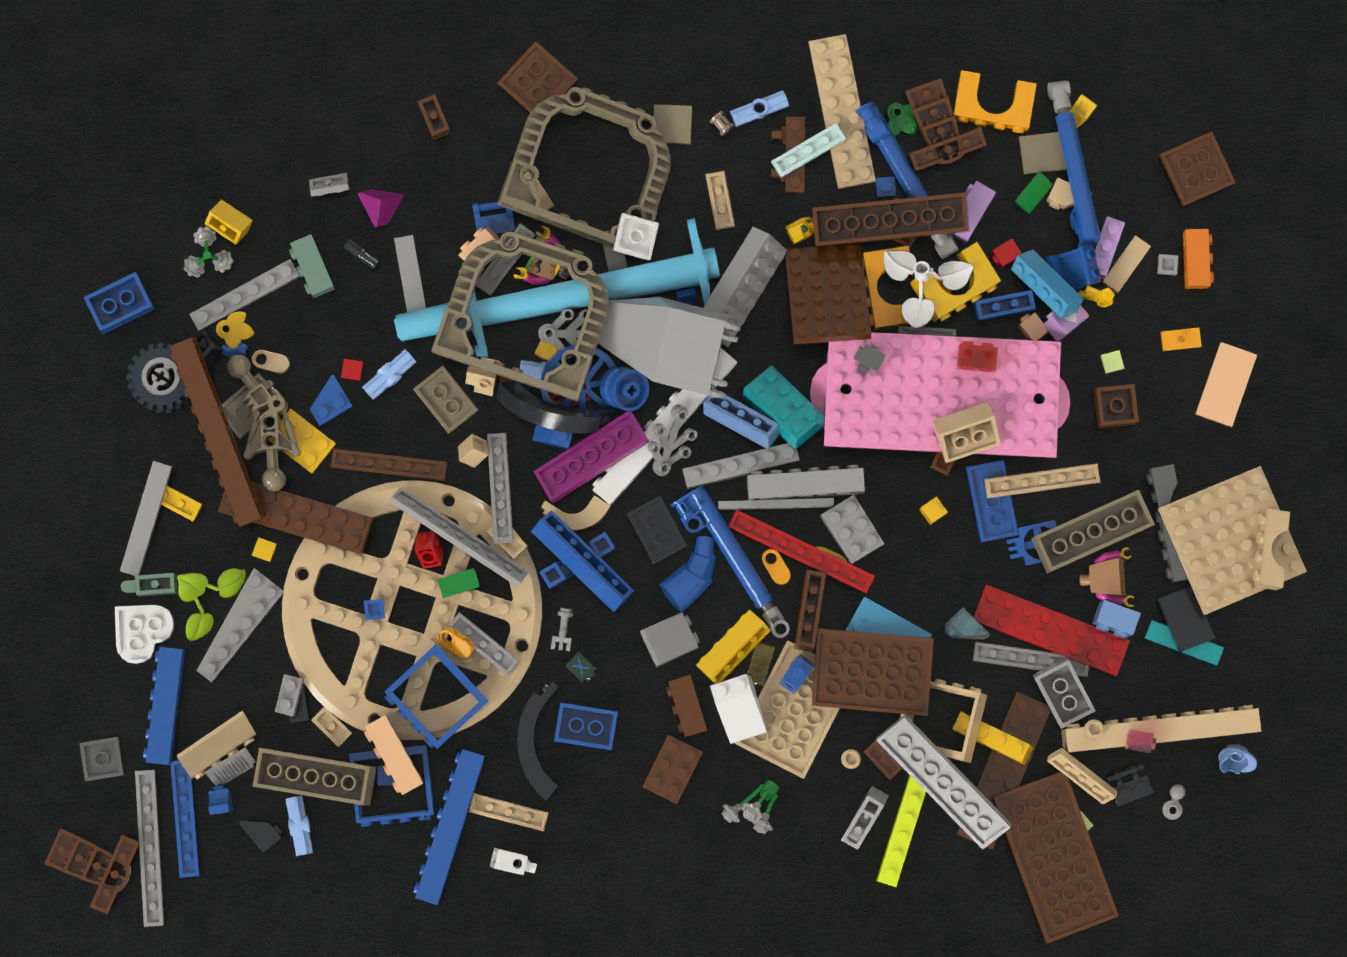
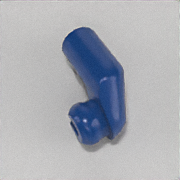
(240, 350)

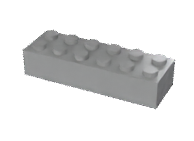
(746, 277)
(805, 484)

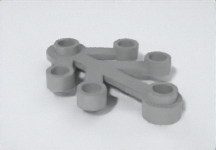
(569, 333)
(663, 463)

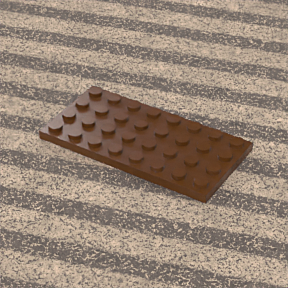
(1055, 857)

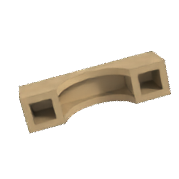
(1268, 571)

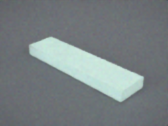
(808, 150)

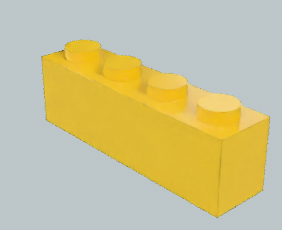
(733, 647)
(996, 739)

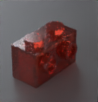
(976, 357)

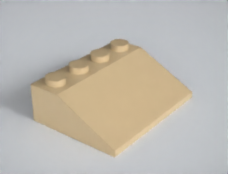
(217, 745)

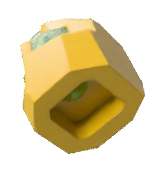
(800, 229)

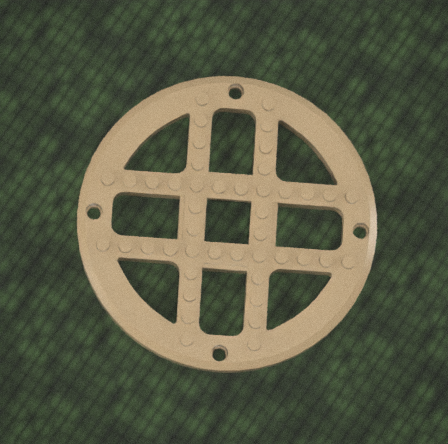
(349, 701)

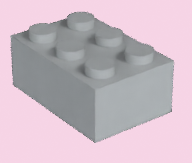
(852, 529)
(1064, 692)

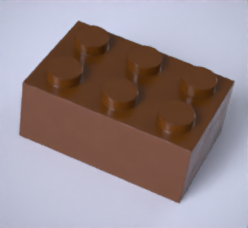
(672, 769)

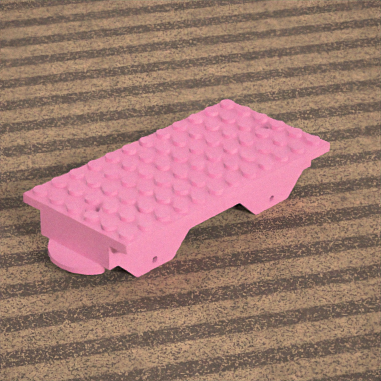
(922, 385)

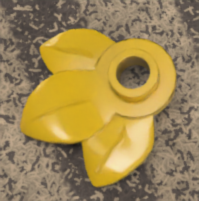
(1102, 298)
(237, 329)

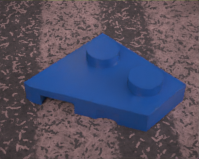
(330, 402)

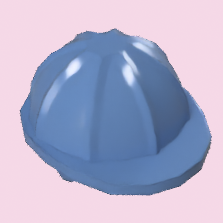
(1236, 759)

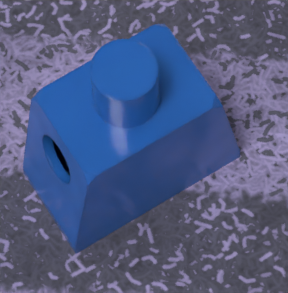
(796, 674)

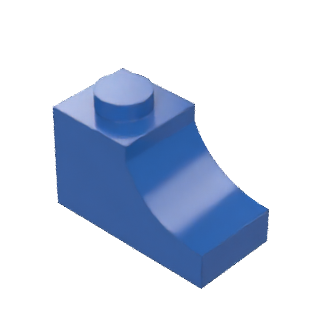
(220, 800)

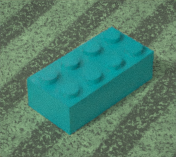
(783, 403)

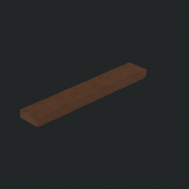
(389, 464)

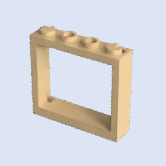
(975, 719)

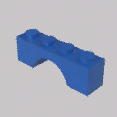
(559, 572)

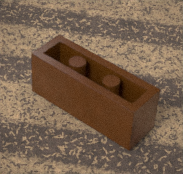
(686, 706)

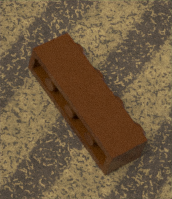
(809, 611)

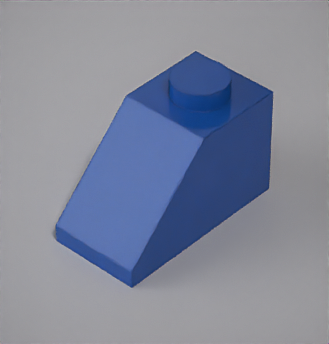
(552, 437)

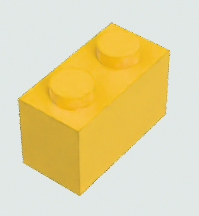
(228, 222)

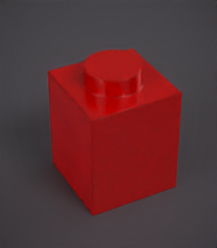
(1005, 254)

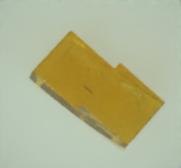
(760, 663)

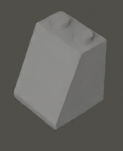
(670, 639)

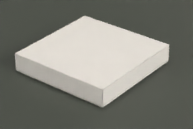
(635, 236)

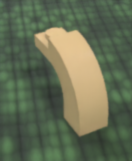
(583, 520)

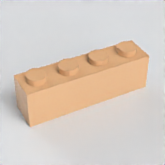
(393, 754)

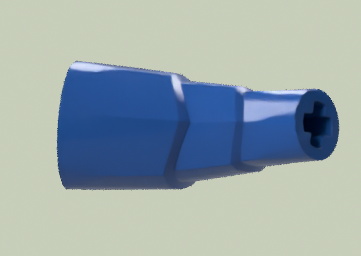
(691, 578)

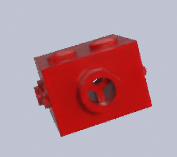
(429, 549)

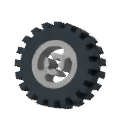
(148, 394)

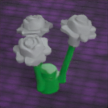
(752, 811)

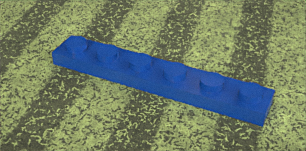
(184, 821)

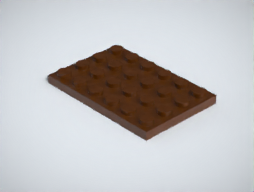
(827, 294)
(872, 671)

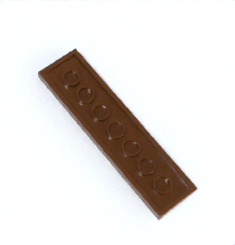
(310, 519)
(1025, 722)

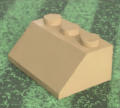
(966, 432)

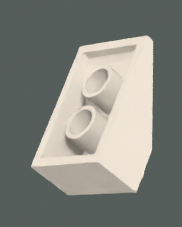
(739, 708)

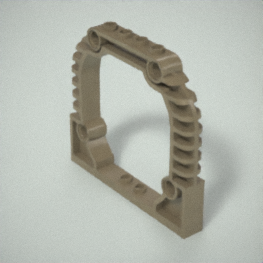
(520, 193)
(454, 342)

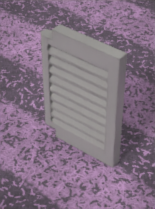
(231, 767)

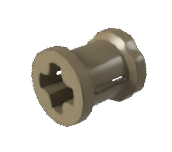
(722, 123)

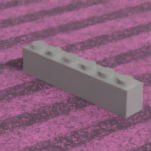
(740, 465)

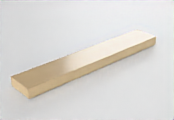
(1042, 481)

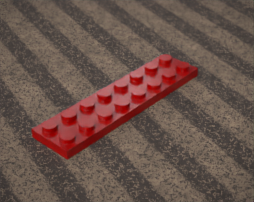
(1050, 630)

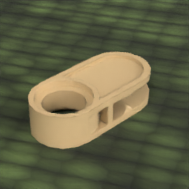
(275, 362)

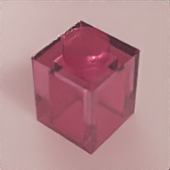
(1140, 741)

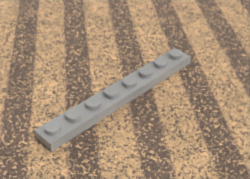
(458, 536)
(149, 848)

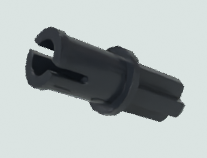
(361, 254)

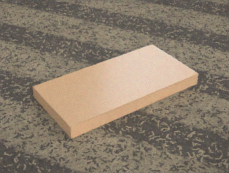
(1226, 384)

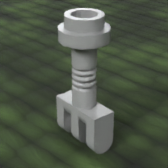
(565, 613)

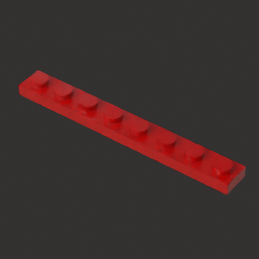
(801, 551)

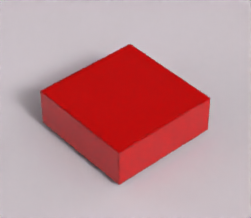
(352, 369)

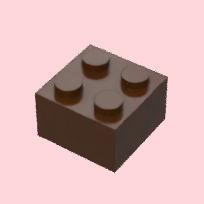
(1116, 406)

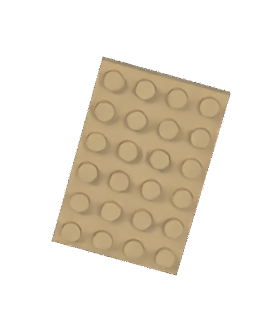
(791, 721)

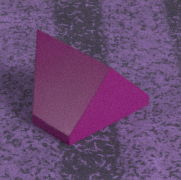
(380, 205)

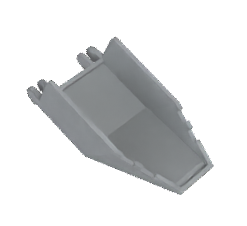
(668, 341)

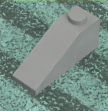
(865, 817)

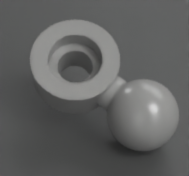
(1177, 792)

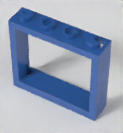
(406, 713)
(404, 816)

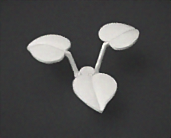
(901, 263)

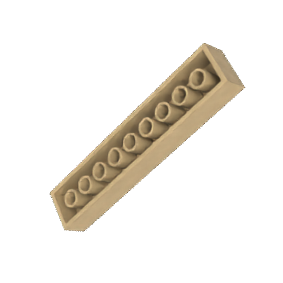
(1166, 729)

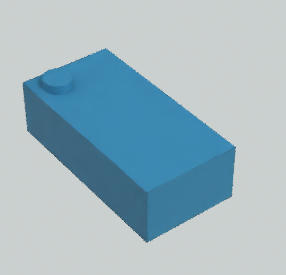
(877, 619)

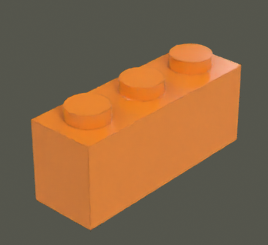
(1197, 258)

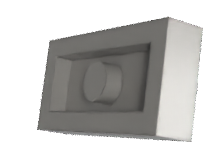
(328, 184)
(289, 695)

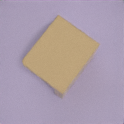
(473, 450)

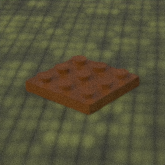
(536, 78)
(1197, 169)

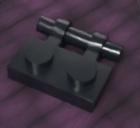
(1130, 790)

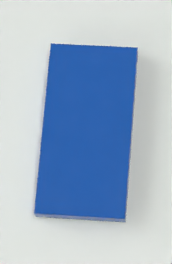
(993, 515)

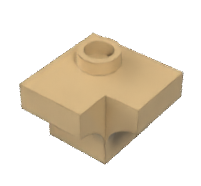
(482, 380)

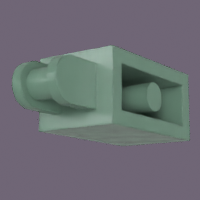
(152, 584)

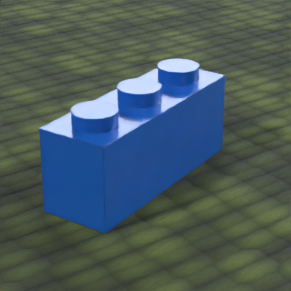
(1004, 305)

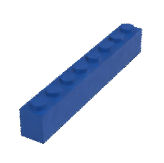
(450, 826)

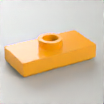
(1181, 339)

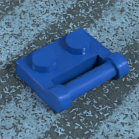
(497, 223)

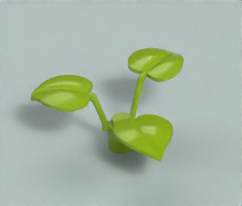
(194, 585)

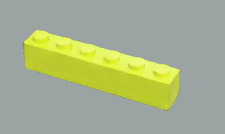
(901, 833)

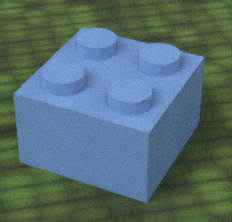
(1116, 619)

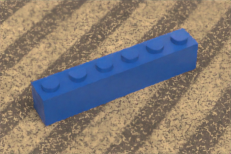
(582, 560)
(165, 705)

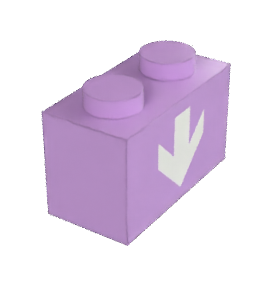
(1061, 327)

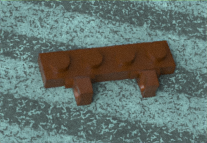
(792, 136)

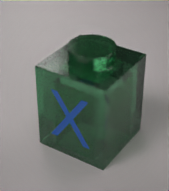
(581, 667)

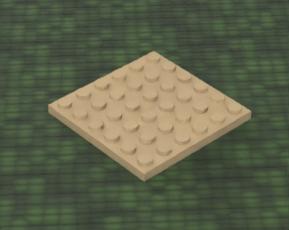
(1218, 536)

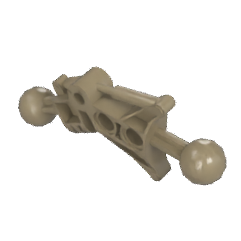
(260, 399)

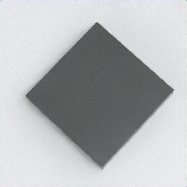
(101, 759)

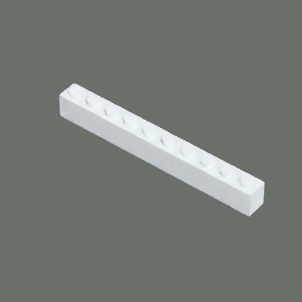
(625, 471)

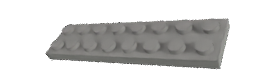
(943, 782)

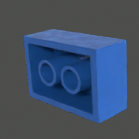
(119, 303)
(586, 726)

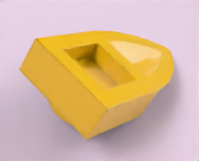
(1082, 109)

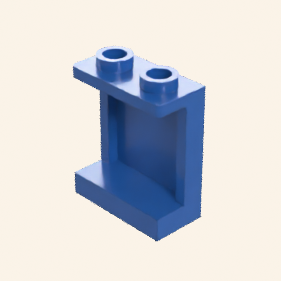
(1077, 266)

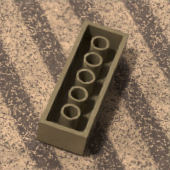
(1092, 531)
(314, 776)

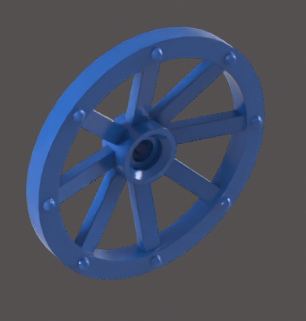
(553, 362)

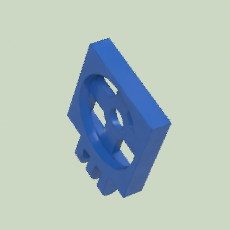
(1021, 546)

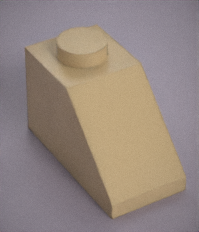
(1060, 195)

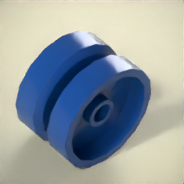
(624, 388)

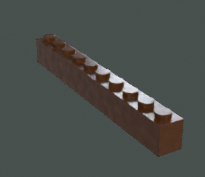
(216, 432)

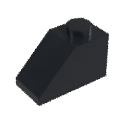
(263, 834)

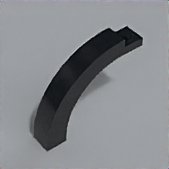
(549, 415)
(525, 742)

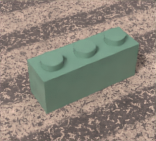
(311, 266)

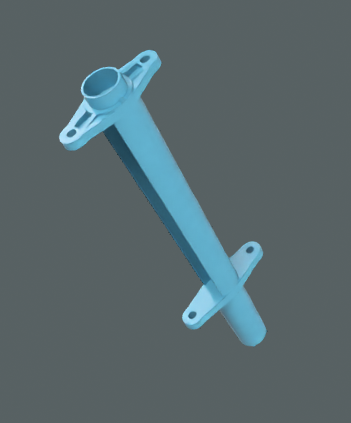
(624, 284)

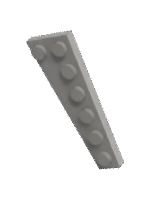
(246, 614)

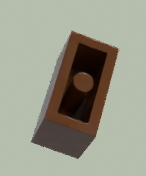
(434, 117)

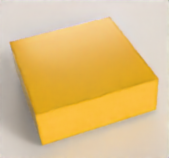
(264, 549)

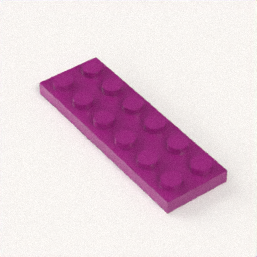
(591, 456)

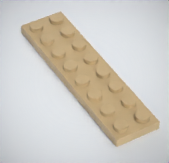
(839, 105)

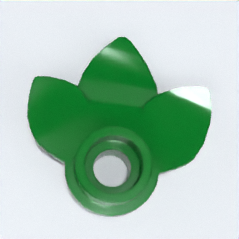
(903, 122)

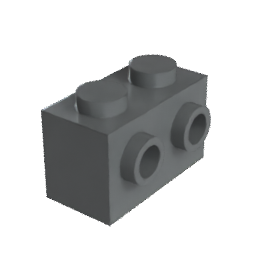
(868, 360)

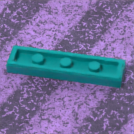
(1161, 635)

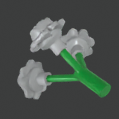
(221, 260)

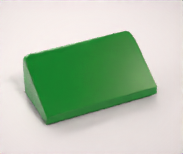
(1033, 192)
(458, 583)

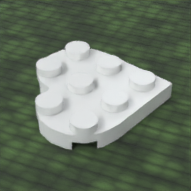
(140, 630)

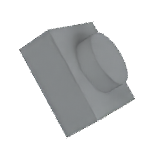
(1167, 264)

